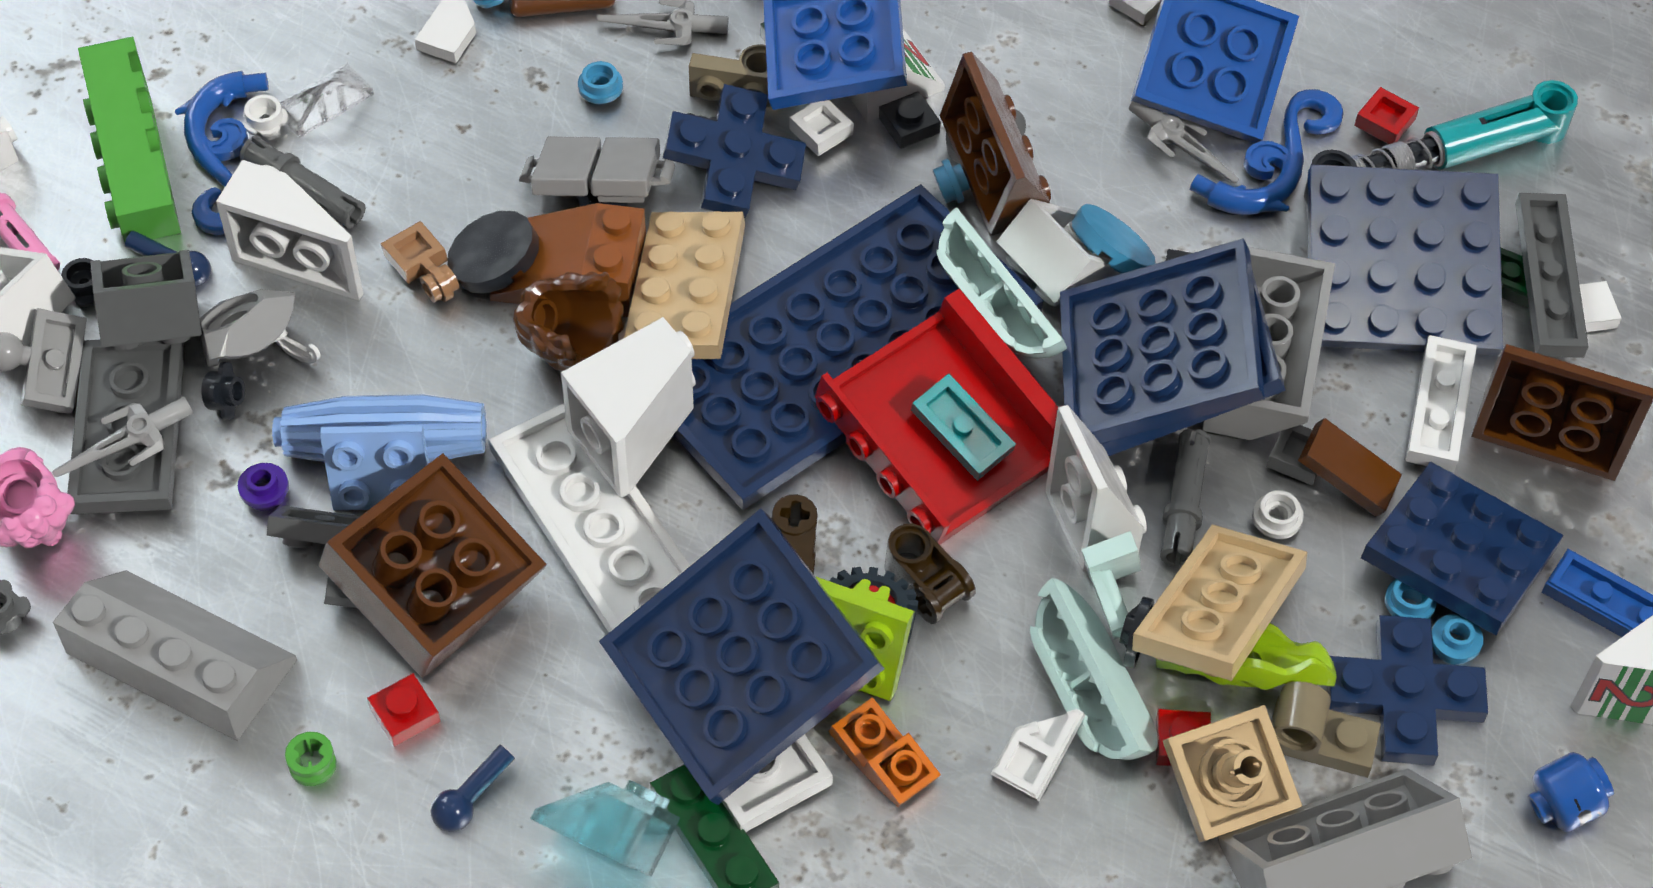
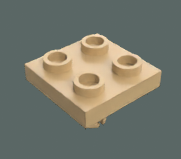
(1232, 773)

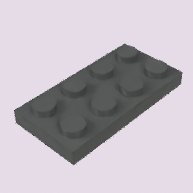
(106, 384)

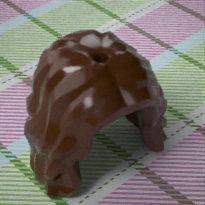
(569, 317)

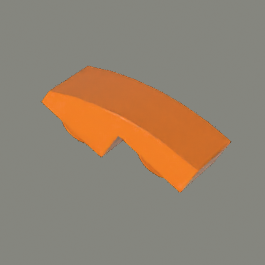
(882, 754)

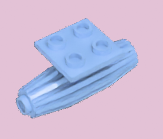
(378, 440)

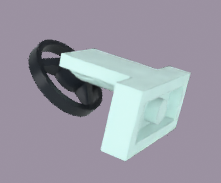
(1106, 564)

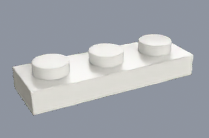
(1441, 403)

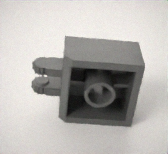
(145, 300)

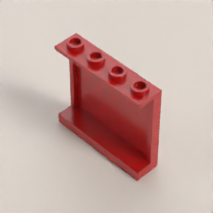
(911, 464)

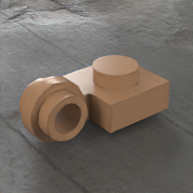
(419, 253)

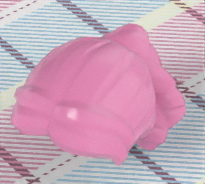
(30, 501)

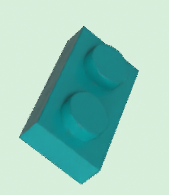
(963, 427)

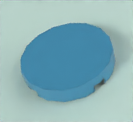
(1108, 234)

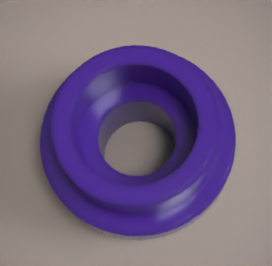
(263, 497)

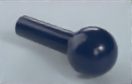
(147, 247)
(454, 807)

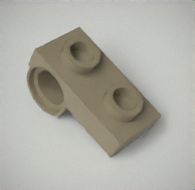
(710, 73)

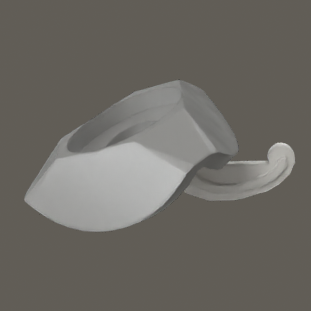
(249, 325)

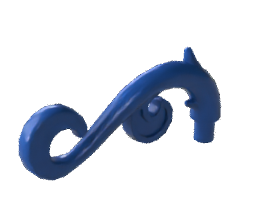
(229, 130)
(1266, 153)

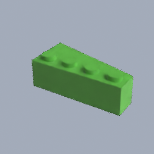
(127, 141)

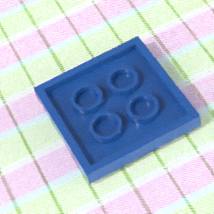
(832, 49)
(1216, 63)

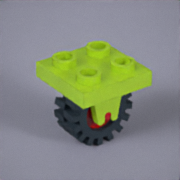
(882, 616)

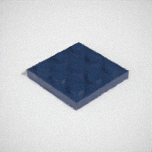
(1462, 547)

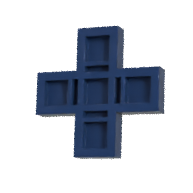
(734, 150)
(1408, 690)

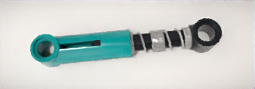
(1537, 117)

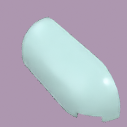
(995, 291)
(1090, 675)

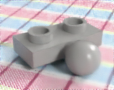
(50, 360)

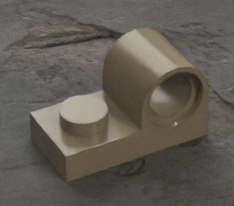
(1321, 735)

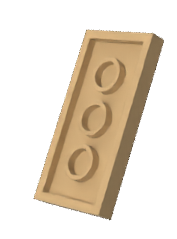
(689, 276)
(1220, 602)

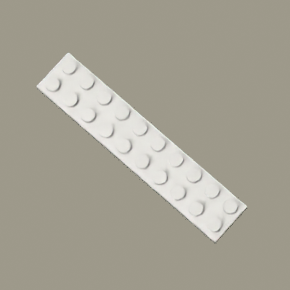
(619, 563)

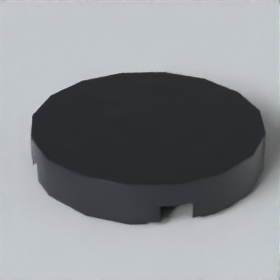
(493, 251)

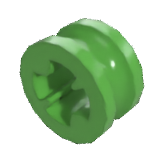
(309, 743)

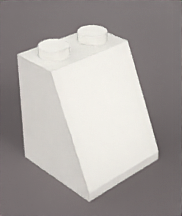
(630, 401)

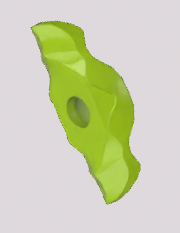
(1275, 662)

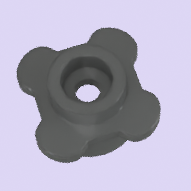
(13, 608)

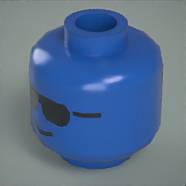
(1571, 791)

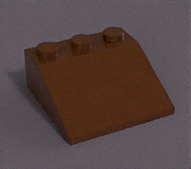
(990, 145)
(1561, 412)
(430, 564)

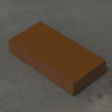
(1350, 467)

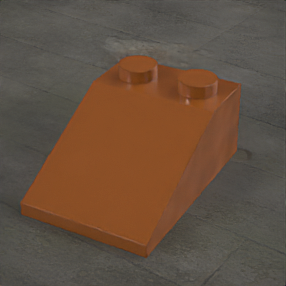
(585, 241)

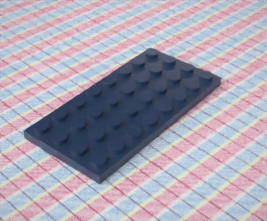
(825, 313)

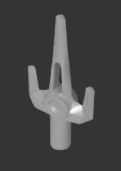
(680, 22)
(1171, 131)
(140, 430)

